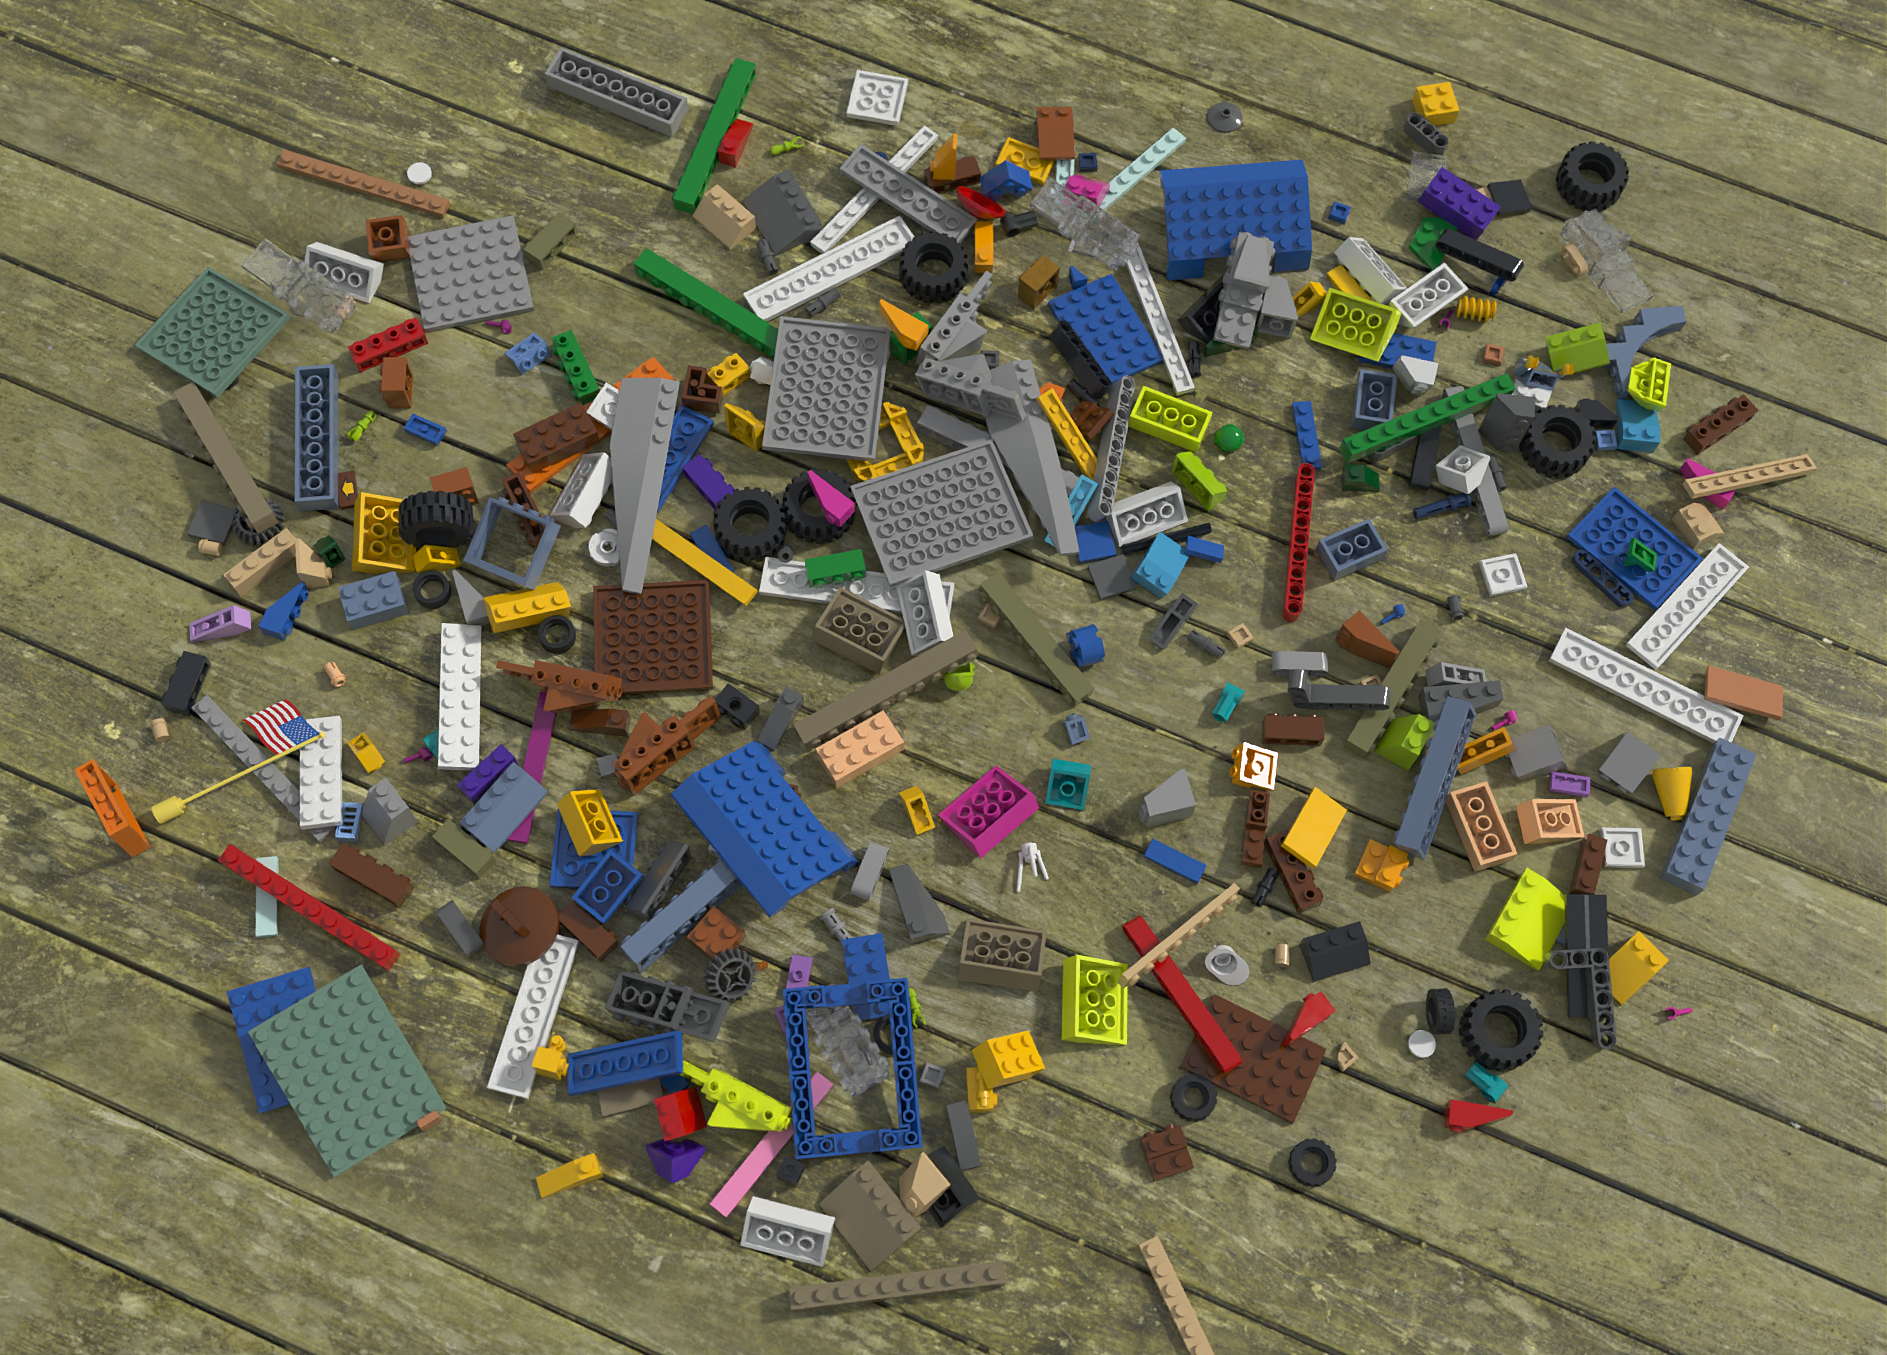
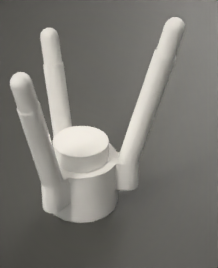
(1030, 854)

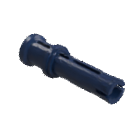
(1450, 503)

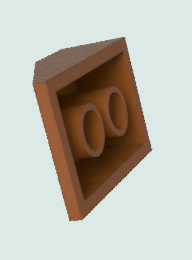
(1055, 133)
(1366, 641)

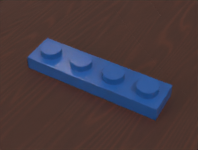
(1306, 434)

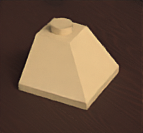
(311, 567)
(921, 1185)

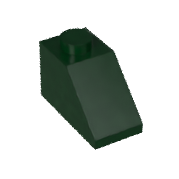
(1359, 479)
(329, 551)

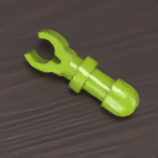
(786, 146)
(356, 432)
(915, 1008)

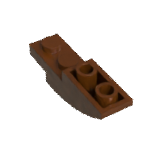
(1255, 829)

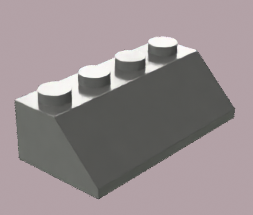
(1507, 421)
(659, 880)

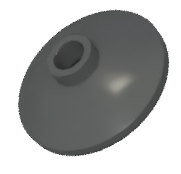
(1223, 122)

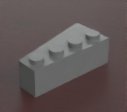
(1480, 694)

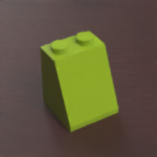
(1405, 739)

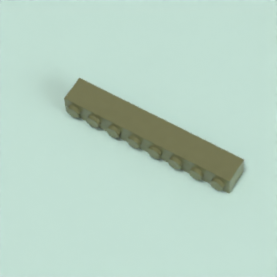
(1036, 640)
(1399, 681)

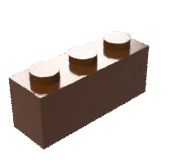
(966, 174)
(1293, 730)
(1588, 865)
(588, 930)

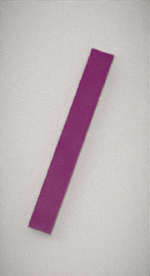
(536, 760)

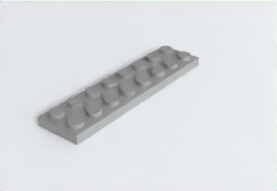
(907, 194)

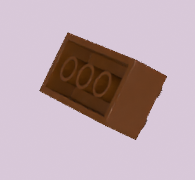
(556, 438)

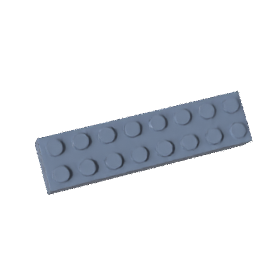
(316, 437)
(1435, 777)
(1708, 816)
(680, 916)

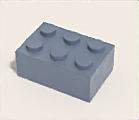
(1373, 399)
(1351, 549)
(373, 600)

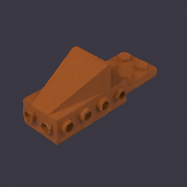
(567, 687)
(650, 743)

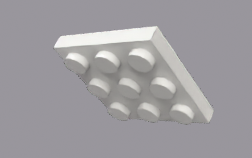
(877, 97)

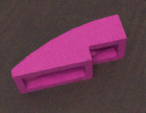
(1692, 469)

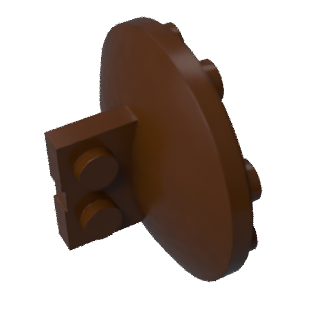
(519, 926)

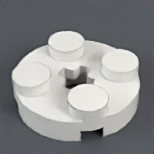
(598, 553)

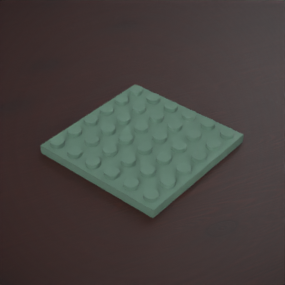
(212, 331)

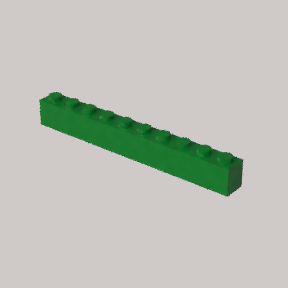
(705, 155)
(707, 302)
(1424, 418)

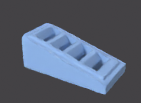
(354, 836)

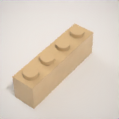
(262, 563)

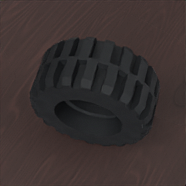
(1600, 160)
(933, 287)
(1567, 423)
(750, 502)
(435, 519)
(807, 526)
(1518, 1012)

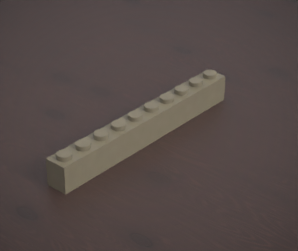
(226, 459)
(886, 689)
(897, 1286)

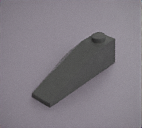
(919, 910)

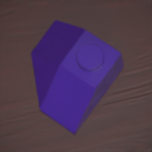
(674, 1159)

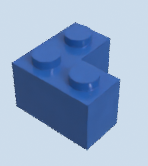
(1005, 179)

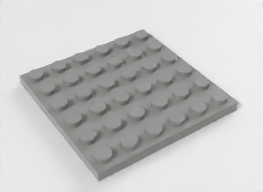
(469, 274)

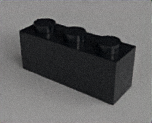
(186, 683)

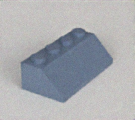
(504, 807)

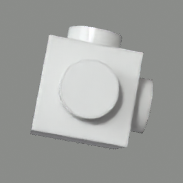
(762, 370)

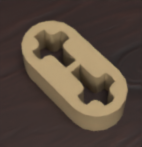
(1574, 259)

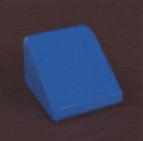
(1076, 278)

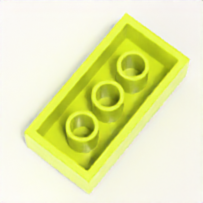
(1170, 419)

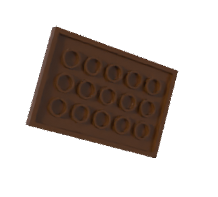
(1270, 1074)

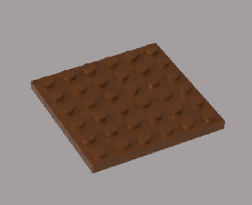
(655, 637)

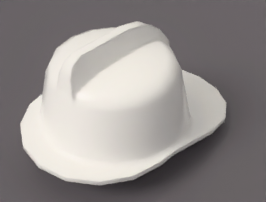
(1227, 965)

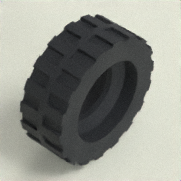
(1440, 1011)
(1204, 1086)
(1297, 1169)

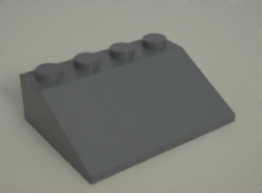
(783, 213)

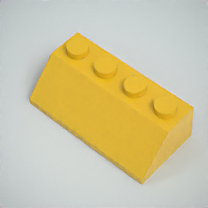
(526, 606)

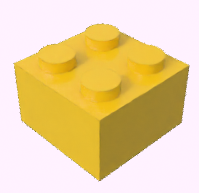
(1436, 103)

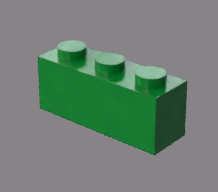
(835, 568)

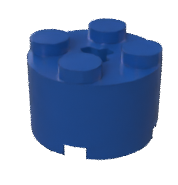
(1085, 646)

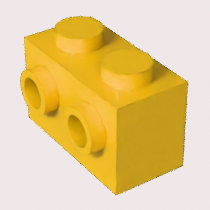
(729, 373)

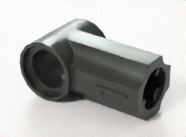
(1013, 224)

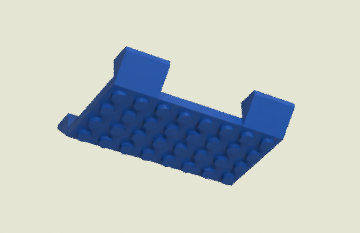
(1217, 202)
(761, 827)

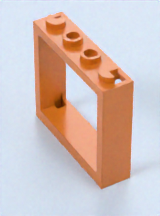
(112, 808)

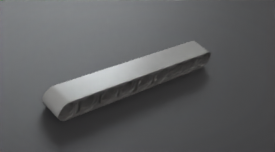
(1111, 449)
(1486, 493)

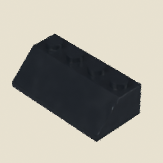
(1202, 316)

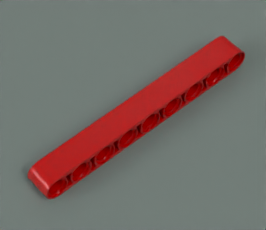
(1298, 550)
(1184, 998)

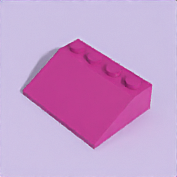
(989, 811)

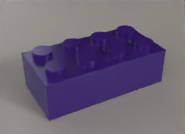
(1458, 204)

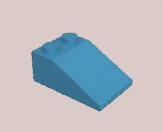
(1636, 427)
(1160, 566)

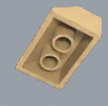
(724, 217)

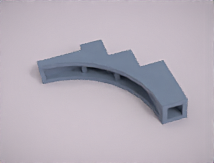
(1647, 325)

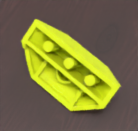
(1650, 383)

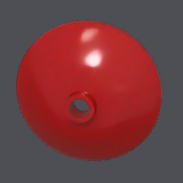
(979, 205)

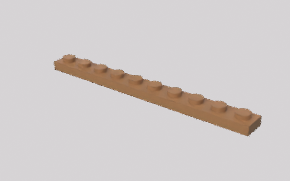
(363, 183)

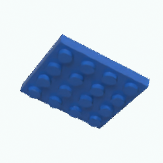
(572, 870)

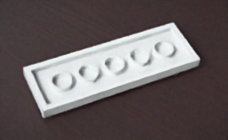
(322, 776)

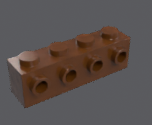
(1720, 424)
(518, 493)
(371, 875)
(1294, 875)

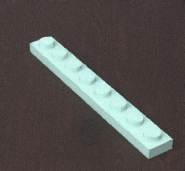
(1142, 166)

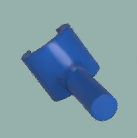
(1398, 613)

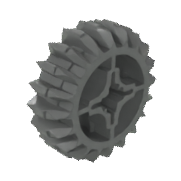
(253, 537)
(727, 987)

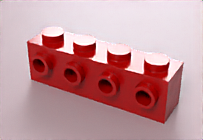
(389, 343)

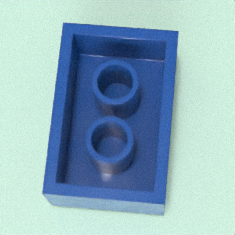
(608, 886)

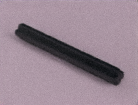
(1175, 536)

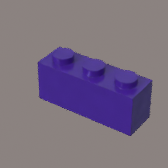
(707, 480)
(486, 774)

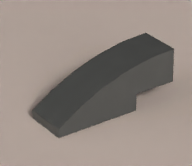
(1173, 621)
(963, 1135)

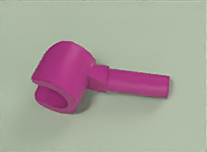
(1510, 719)
(1677, 1012)

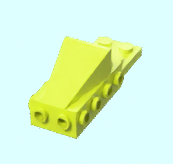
(739, 1103)

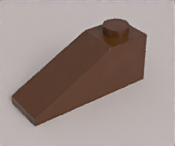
(601, 721)

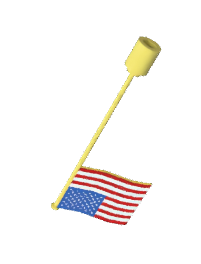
(279, 729)

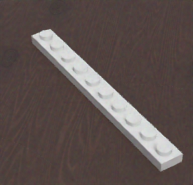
(864, 199)
(1159, 323)

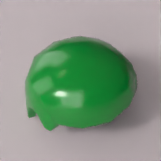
(1229, 438)

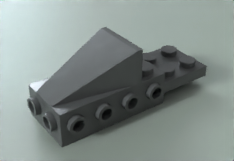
(665, 1006)

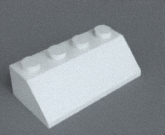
(1369, 270)
(348, 271)
(1428, 296)
(584, 491)
(1147, 513)
(924, 612)
(787, 1231)

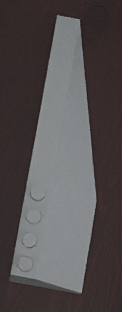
(1033, 454)
(638, 465)

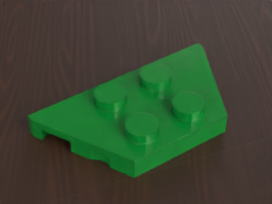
(1425, 239)

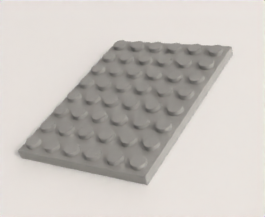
(826, 389)
(941, 512)

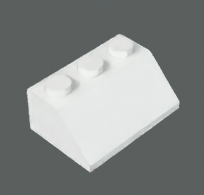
(1415, 374)

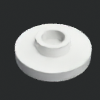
(419, 173)
(1421, 1044)

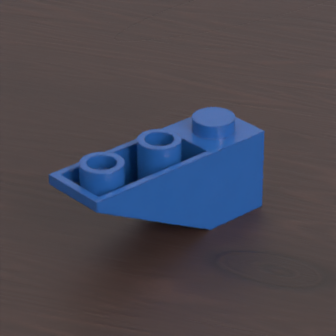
(281, 615)

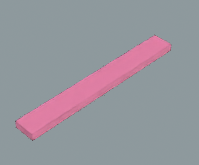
(762, 1156)

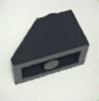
(1596, 413)

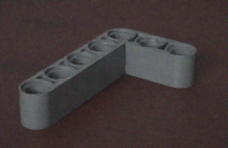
(1344, 697)
(1593, 989)

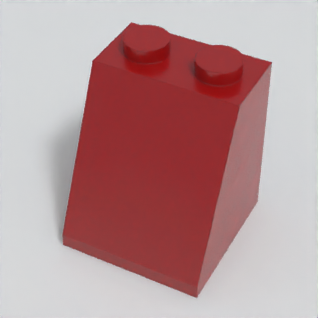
(680, 1113)

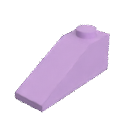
(221, 624)

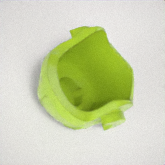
(961, 678)

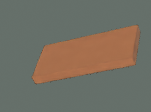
(1743, 693)

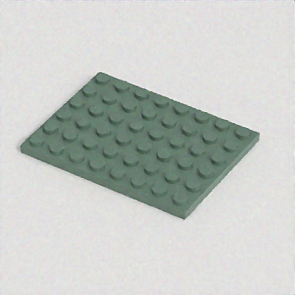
(347, 1070)

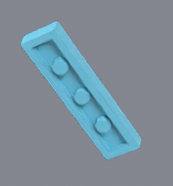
(1079, 499)

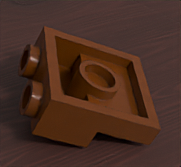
(1090, 418)
(1166, 1152)

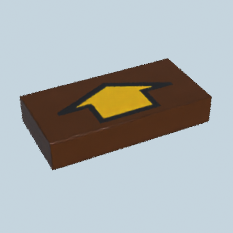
(347, 489)

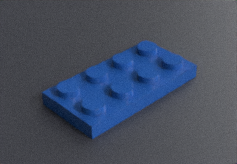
(1405, 346)
(866, 962)

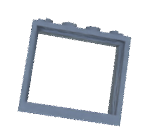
(484, 532)

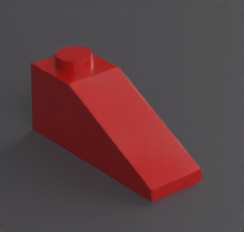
(734, 142)
(1309, 1015)
(1465, 1115)

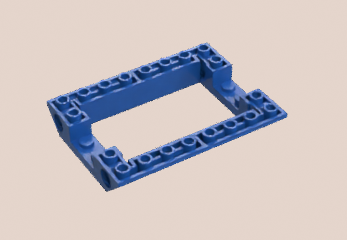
(811, 997)

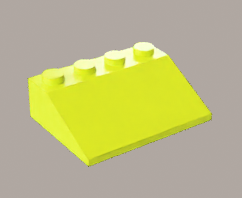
(1355, 324)
(1529, 919)
(1093, 1001)

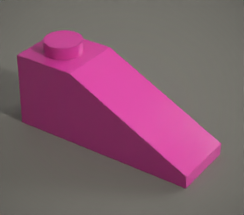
(834, 504)

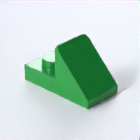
(1640, 554)

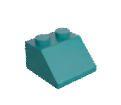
(1068, 784)

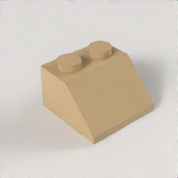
(1697, 525)

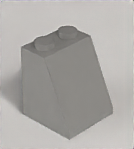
(1278, 309)
(1536, 754)
(1628, 763)
(1168, 802)
(387, 812)

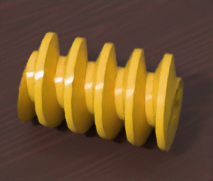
(1478, 309)

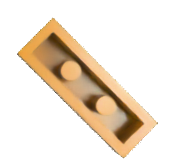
(1485, 750)

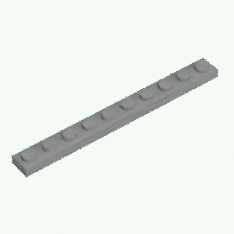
(251, 756)

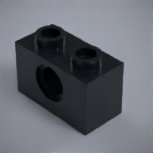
(731, 696)

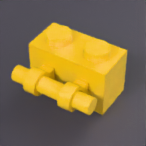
(551, 1061)
(979, 1097)

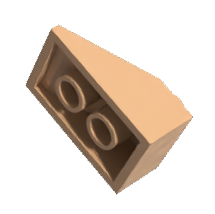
(1549, 820)

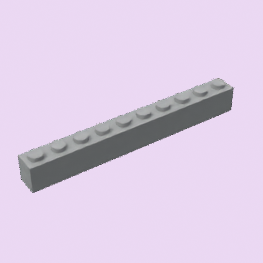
(960, 435)

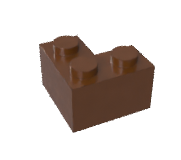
(698, 394)

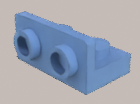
(528, 353)

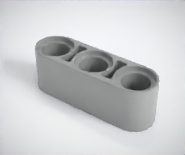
(1312, 662)
(869, 871)

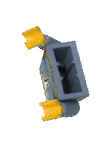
(1538, 375)

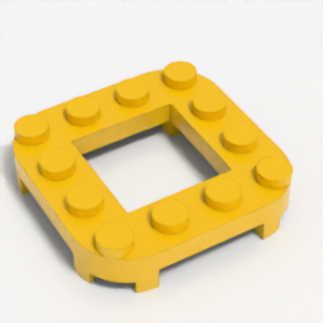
(912, 449)

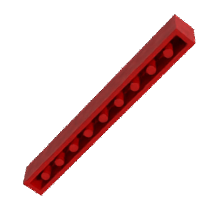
(309, 907)

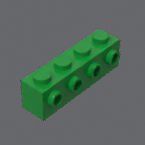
(575, 366)

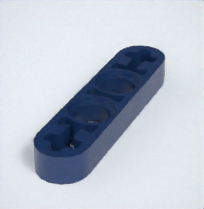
(1599, 581)

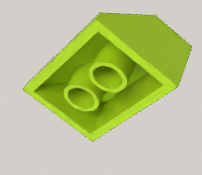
(1581, 346)
(1198, 480)

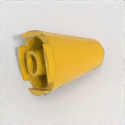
(1673, 790)

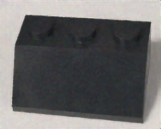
(1335, 951)
(957, 1196)

